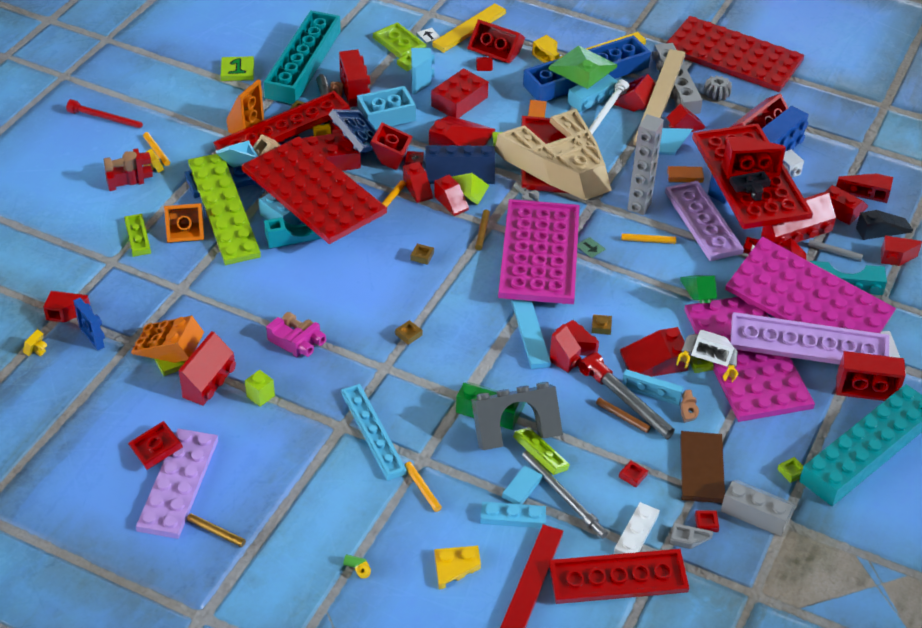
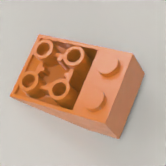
(169, 339)

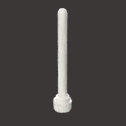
(620, 88)

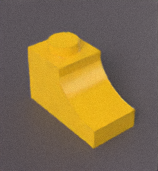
(545, 49)

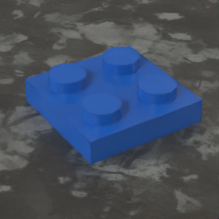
(89, 323)

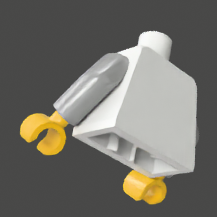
(710, 348)

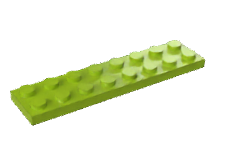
(224, 209)

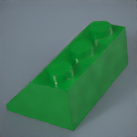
(471, 390)

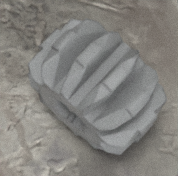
(717, 88)

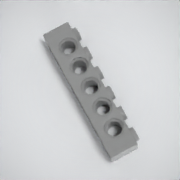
(684, 90)
(645, 164)

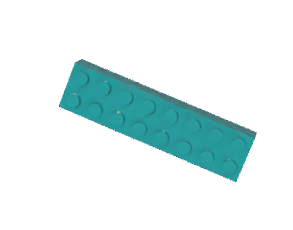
(302, 57)
(865, 446)

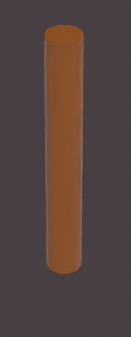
(623, 415)

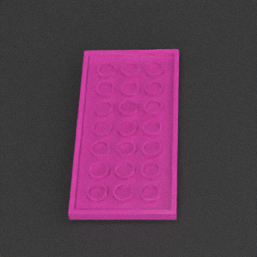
(540, 252)
(804, 292)
(765, 382)

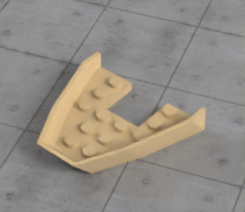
(567, 164)

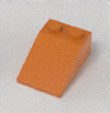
(246, 109)

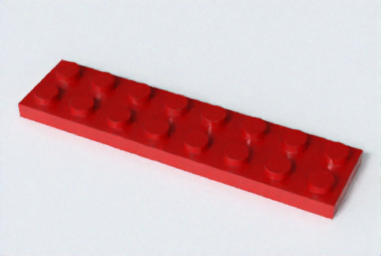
(289, 122)

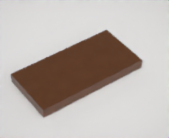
(702, 467)

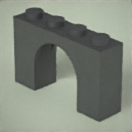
(488, 412)

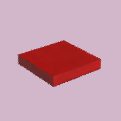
(155, 445)

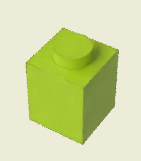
(259, 388)

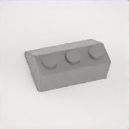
(757, 507)

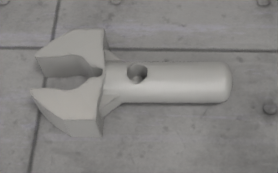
(527, 195)

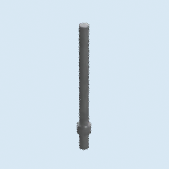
(589, 520)

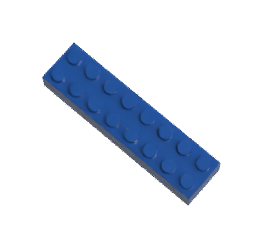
(627, 53)
(784, 130)

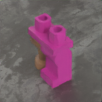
(298, 340)

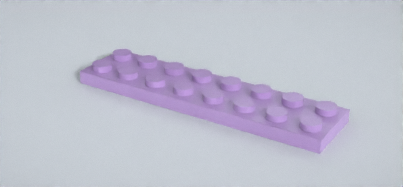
(802, 339)

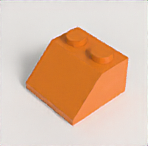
(184, 222)

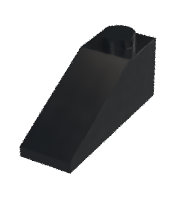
(881, 224)

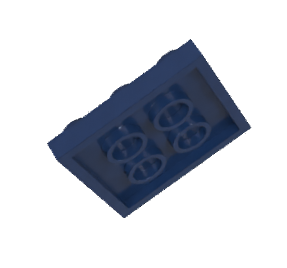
(355, 128)

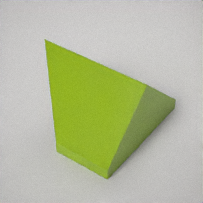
(472, 186)

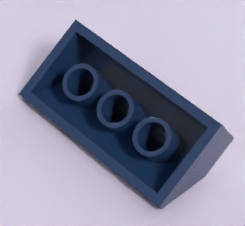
(460, 160)

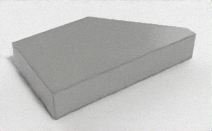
(689, 536)

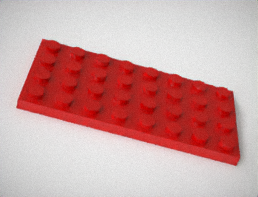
(736, 53)
(314, 189)
(779, 202)

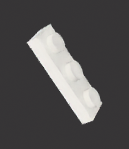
(637, 529)

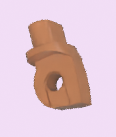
(337, 87)
(688, 403)

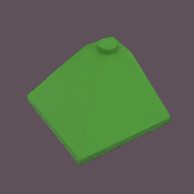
(582, 67)

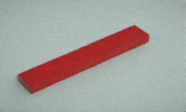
(532, 578)

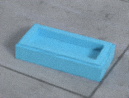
(522, 486)

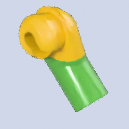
(360, 564)

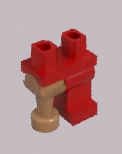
(127, 169)

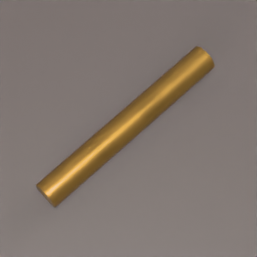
(482, 230)
(216, 530)

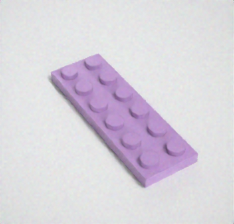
(704, 221)
(177, 485)

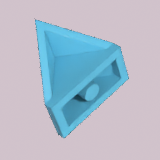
(672, 139)
(237, 154)

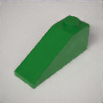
(700, 287)

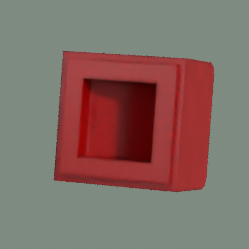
(484, 64)

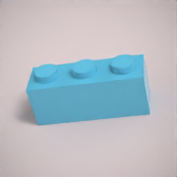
(585, 98)

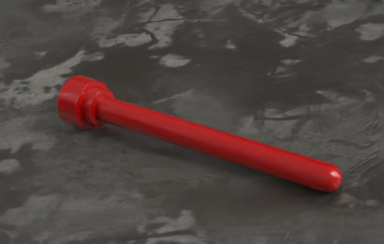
(75, 107)

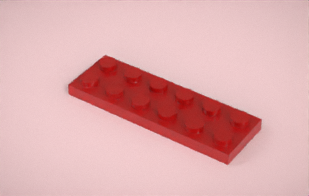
(618, 576)

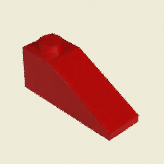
(867, 186)

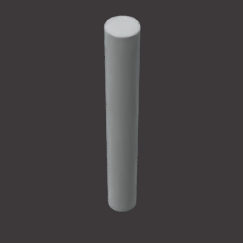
(835, 250)

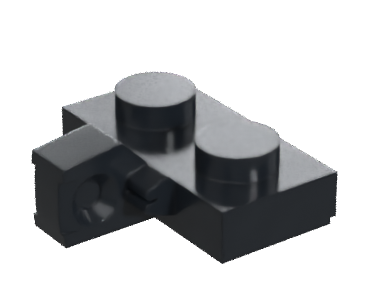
(751, 183)

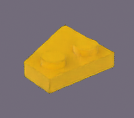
(456, 563)

